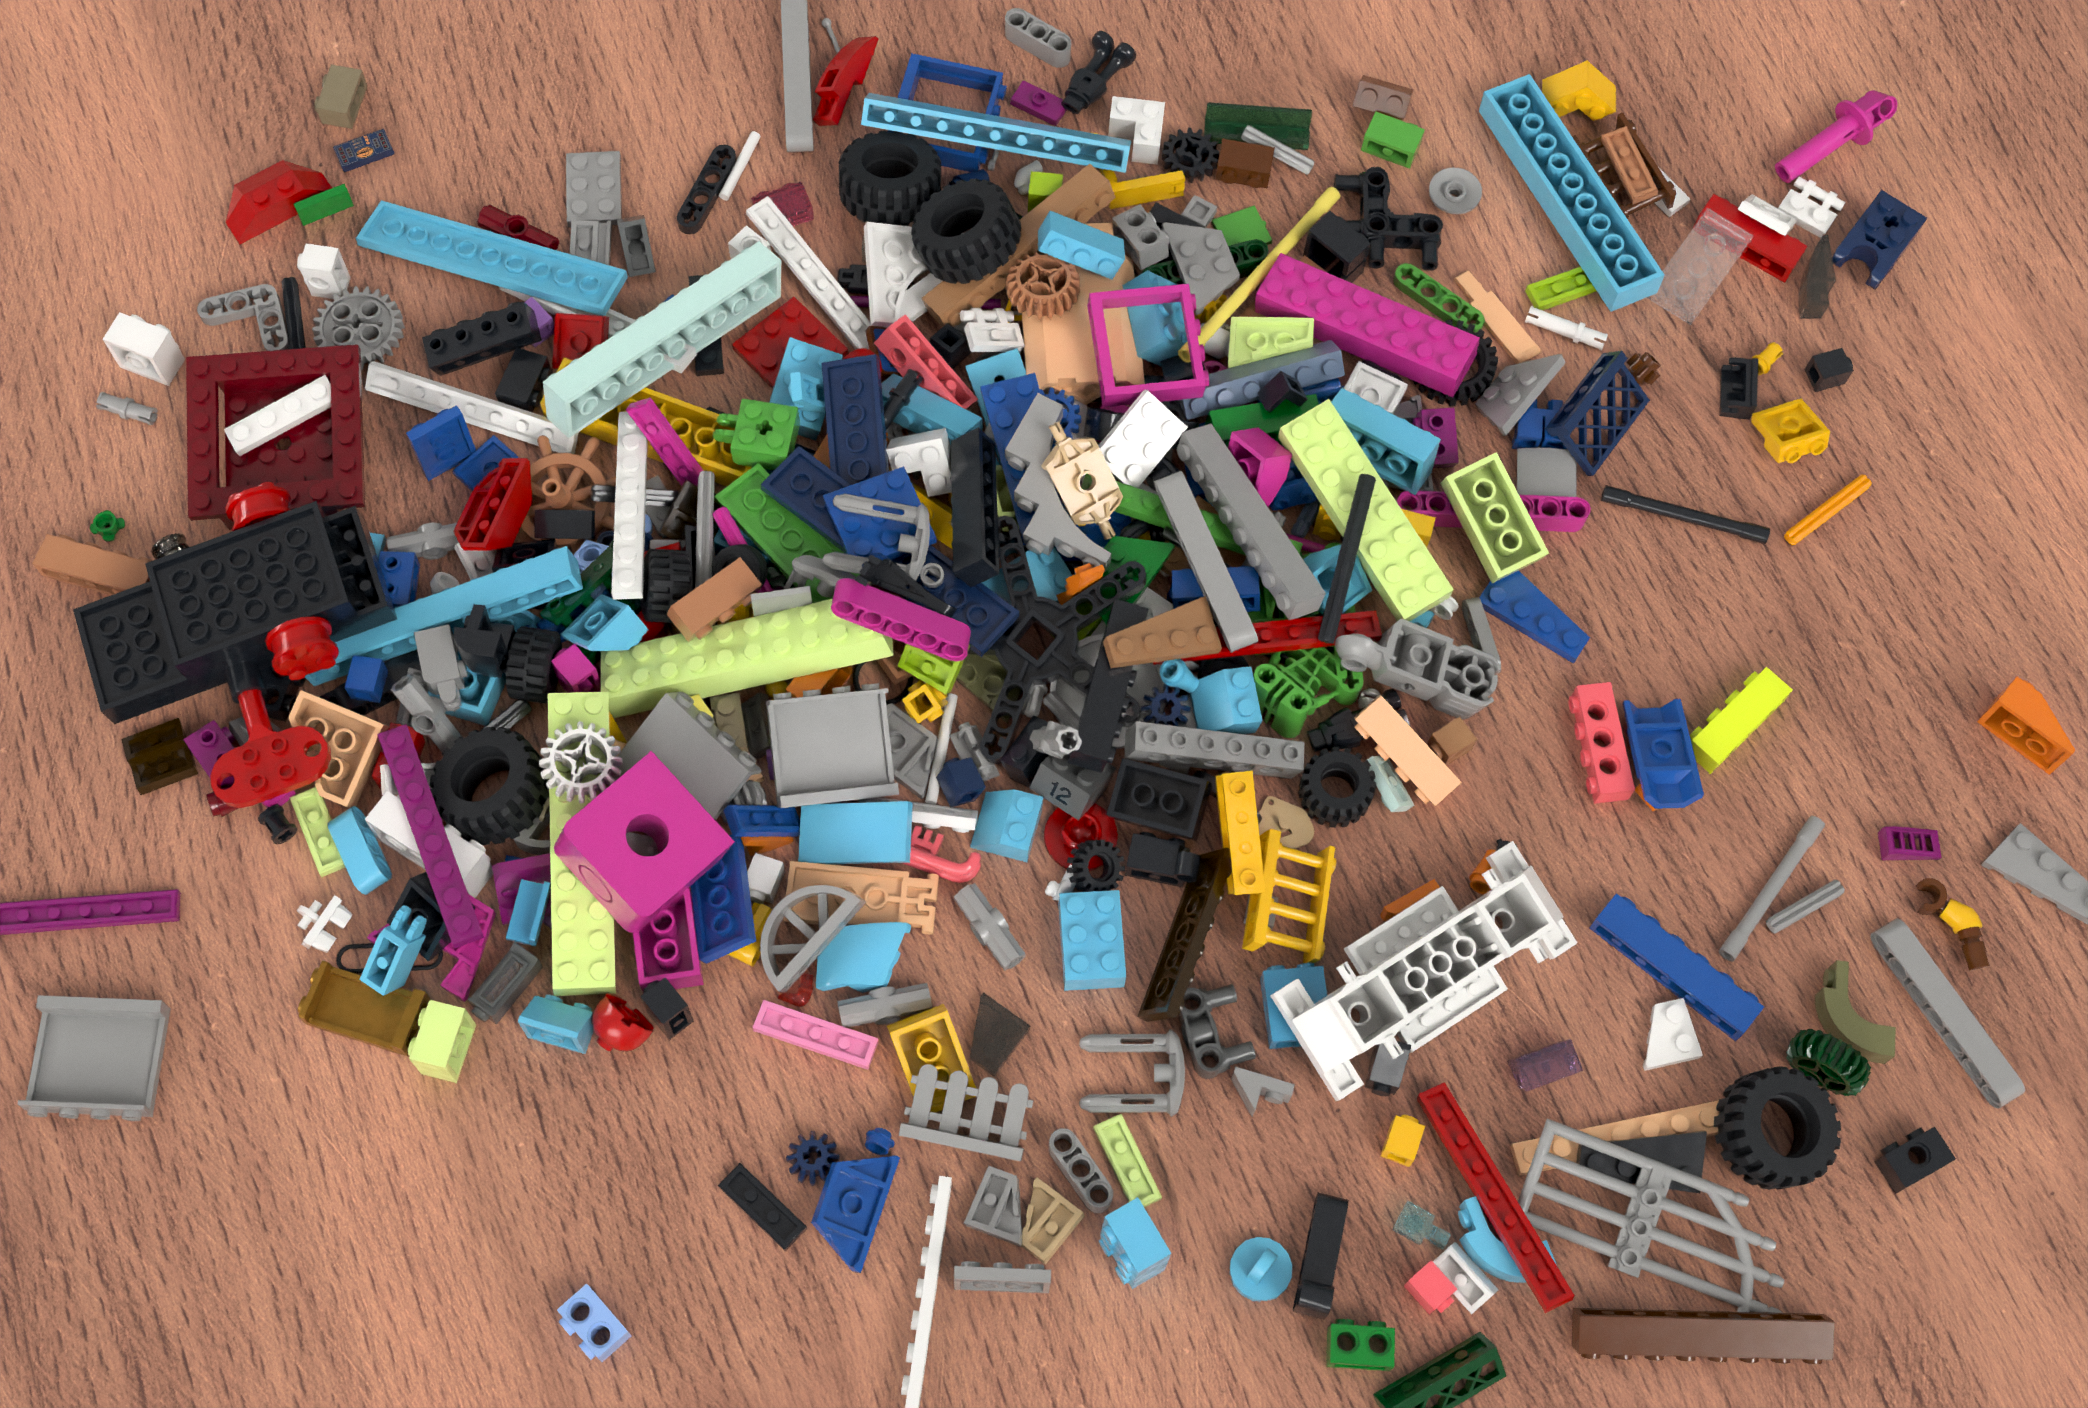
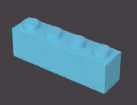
(931, 412)

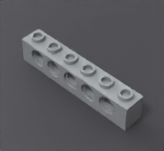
(1214, 750)

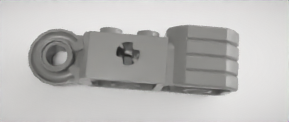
(1425, 666)

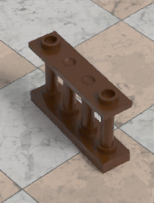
(1666, 189)

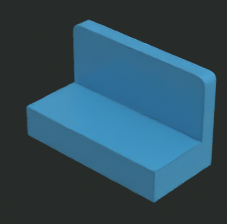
(528, 912)

